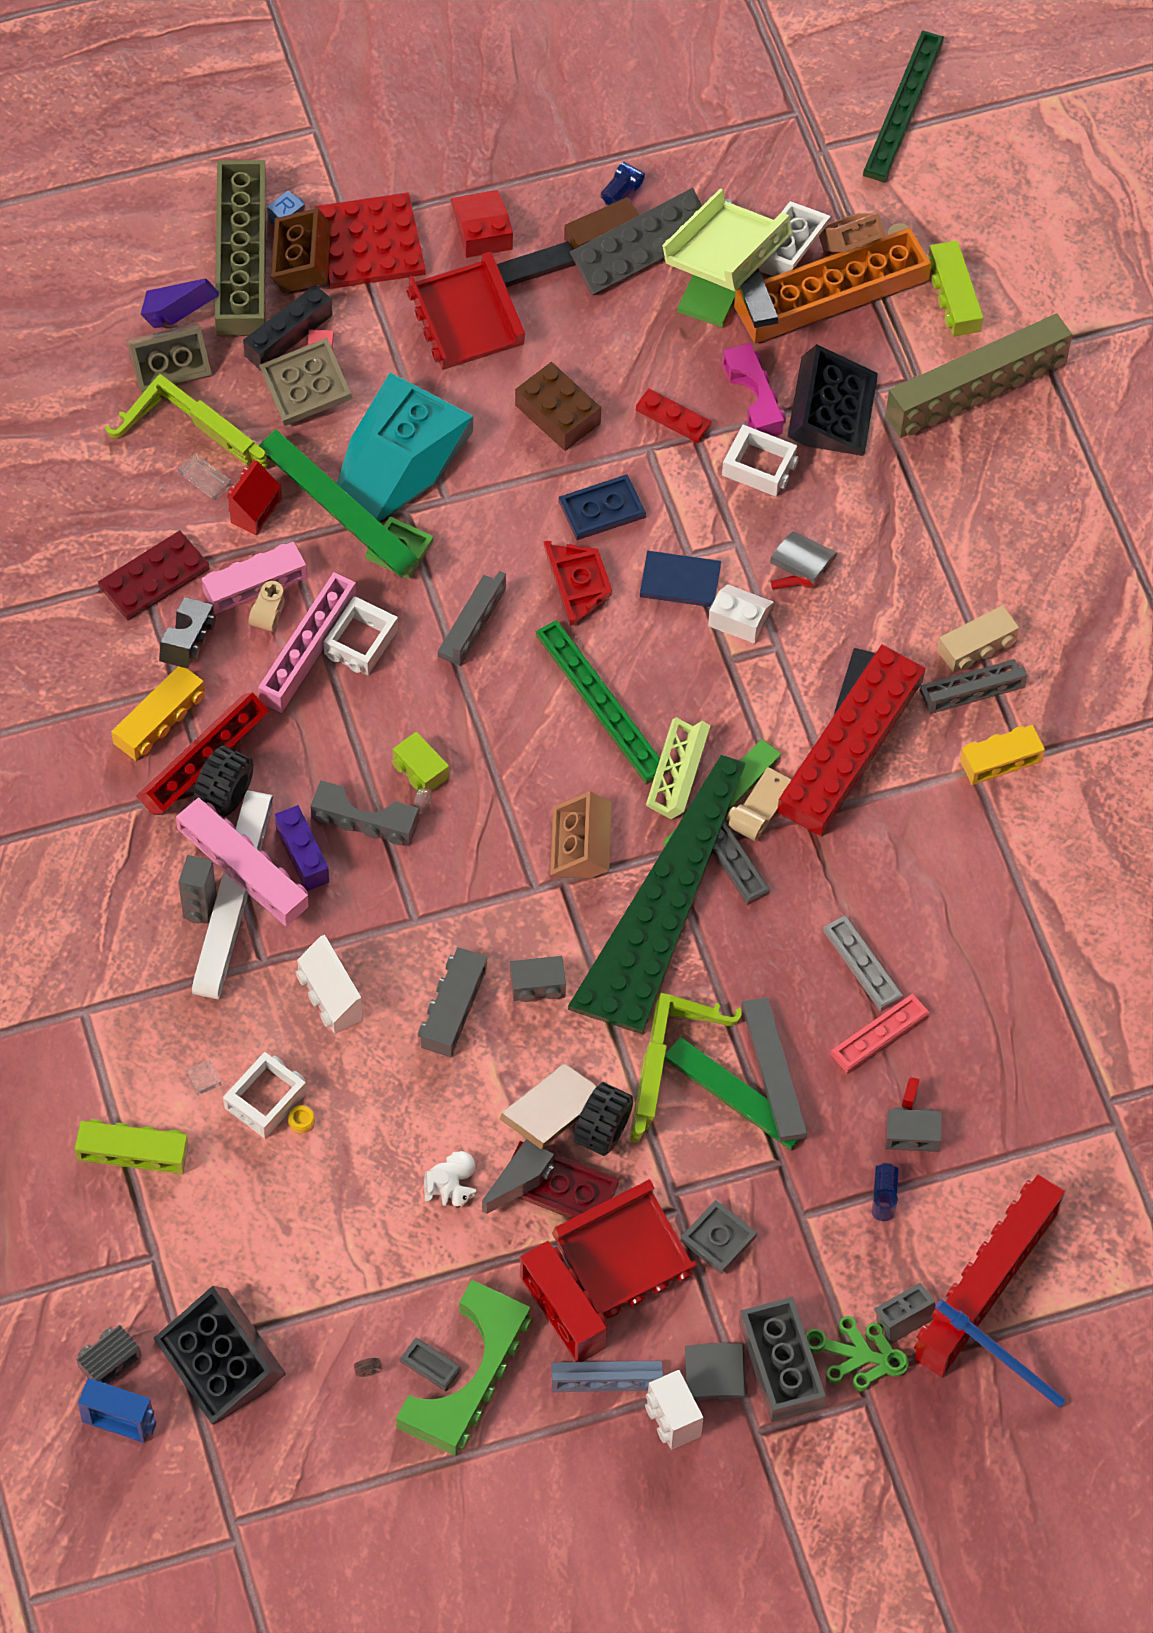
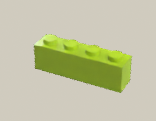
(955, 289)
(131, 1146)

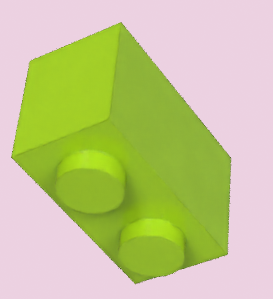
(420, 763)

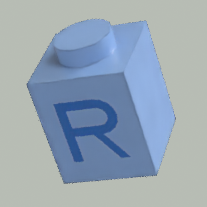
(284, 205)

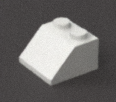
(739, 613)

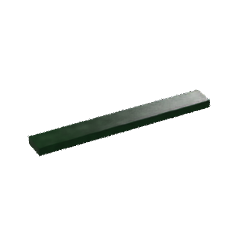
(903, 106)

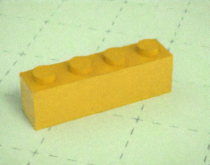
(158, 712)

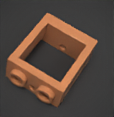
(854, 232)

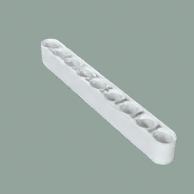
(230, 904)

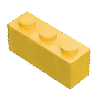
(1002, 754)

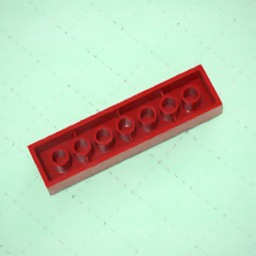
(851, 740)
(991, 1272)

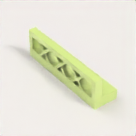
(686, 768)

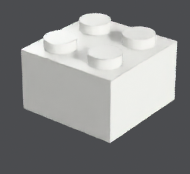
(674, 1410)

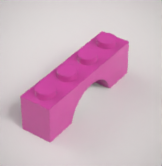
(744, 368)

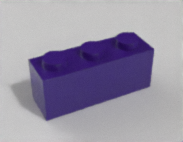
(302, 848)

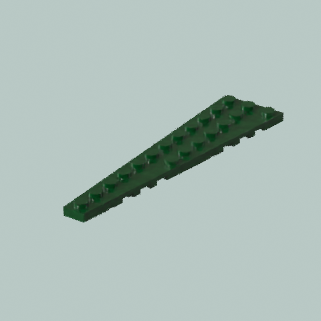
(639, 951)

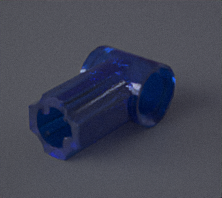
(624, 181)
(885, 1191)

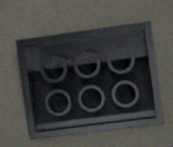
(832, 402)
(219, 1354)

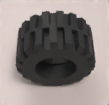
(224, 780)
(603, 1118)

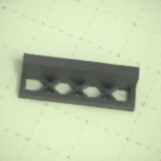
(472, 618)
(973, 690)

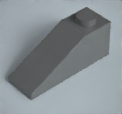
(520, 1176)

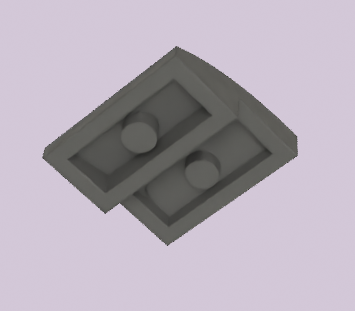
(802, 557)
(716, 1371)

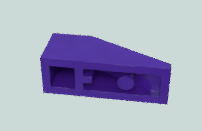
(172, 303)

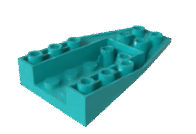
(401, 446)

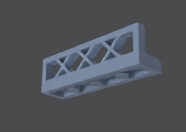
(604, 1376)

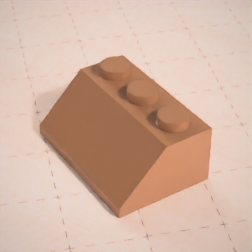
(581, 837)

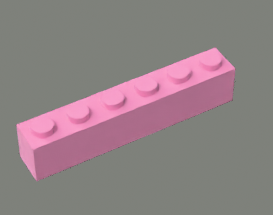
(306, 643)
(243, 861)

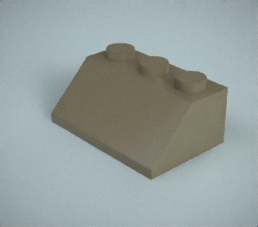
(174, 353)

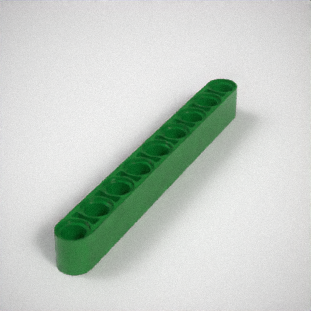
(339, 503)

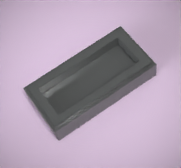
(430, 1364)

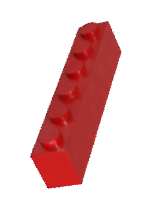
(186, 767)

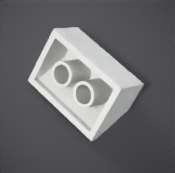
(805, 227)
(329, 986)

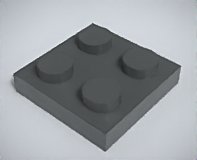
(718, 1237)

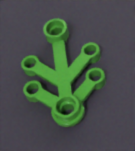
(860, 1354)

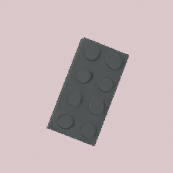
(782, 1359)

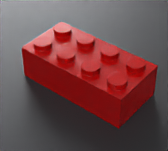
(563, 1301)

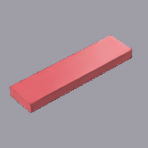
(879, 1033)

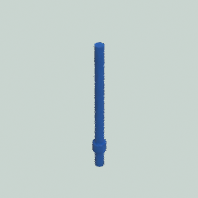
(961, 1322)

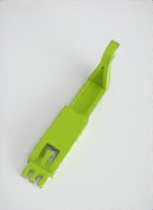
(202, 416)
(655, 1052)

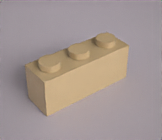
(978, 639)

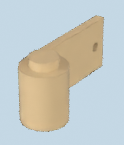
(760, 806)

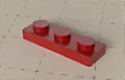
(673, 415)

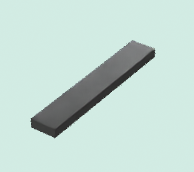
(774, 1069)

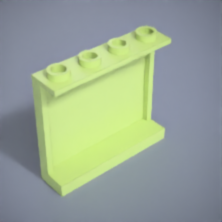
(725, 242)

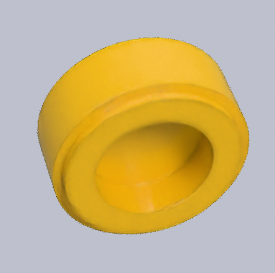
(301, 1119)

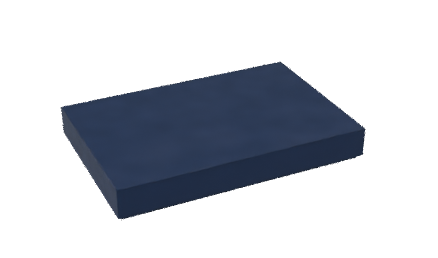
(602, 507)
(680, 578)

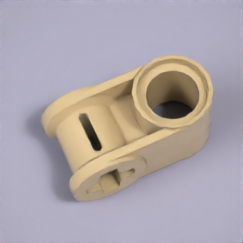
(268, 607)

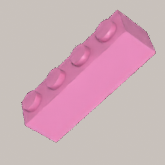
(244, 580)

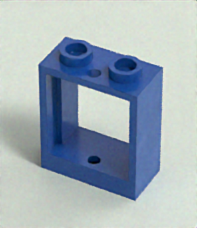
(117, 1410)

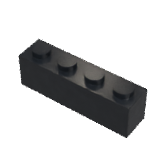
(288, 326)

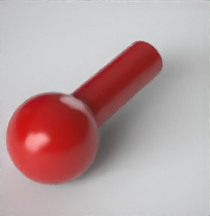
(791, 581)

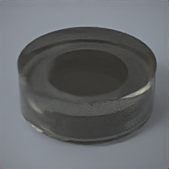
(368, 1367)

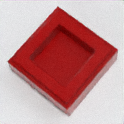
(910, 1093)

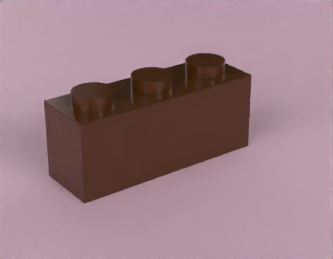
(599, 222)

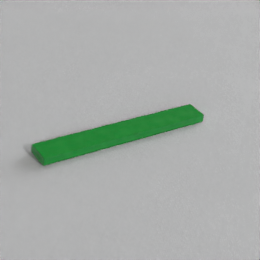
(600, 700)

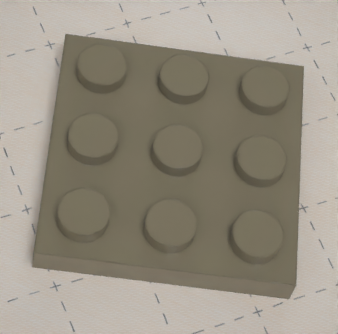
(305, 382)

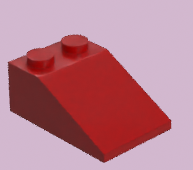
(483, 223)

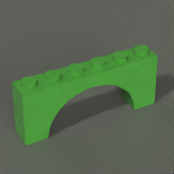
(449, 1419)

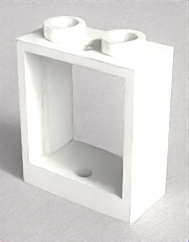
(752, 477)
(370, 616)
(249, 1115)

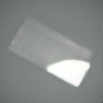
(204, 476)

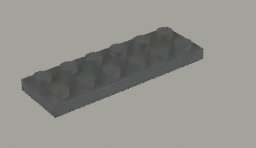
(633, 242)

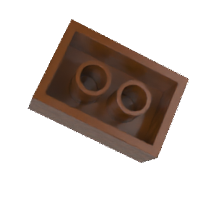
(301, 250)
(558, 406)

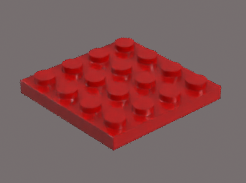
(373, 241)

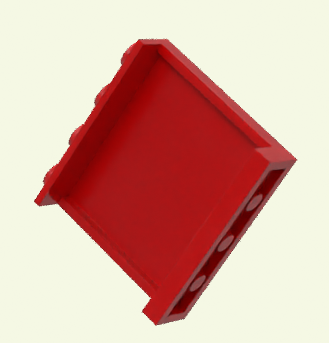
(466, 313)
(623, 1250)

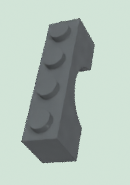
(393, 823)

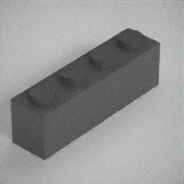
(453, 1002)

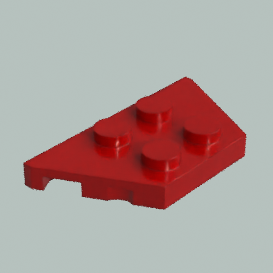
(579, 578)

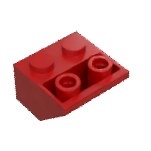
(253, 498)

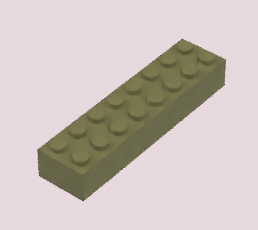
(240, 246)
(978, 375)

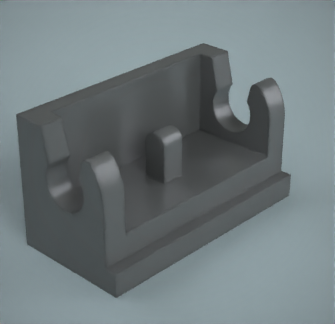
(905, 1312)

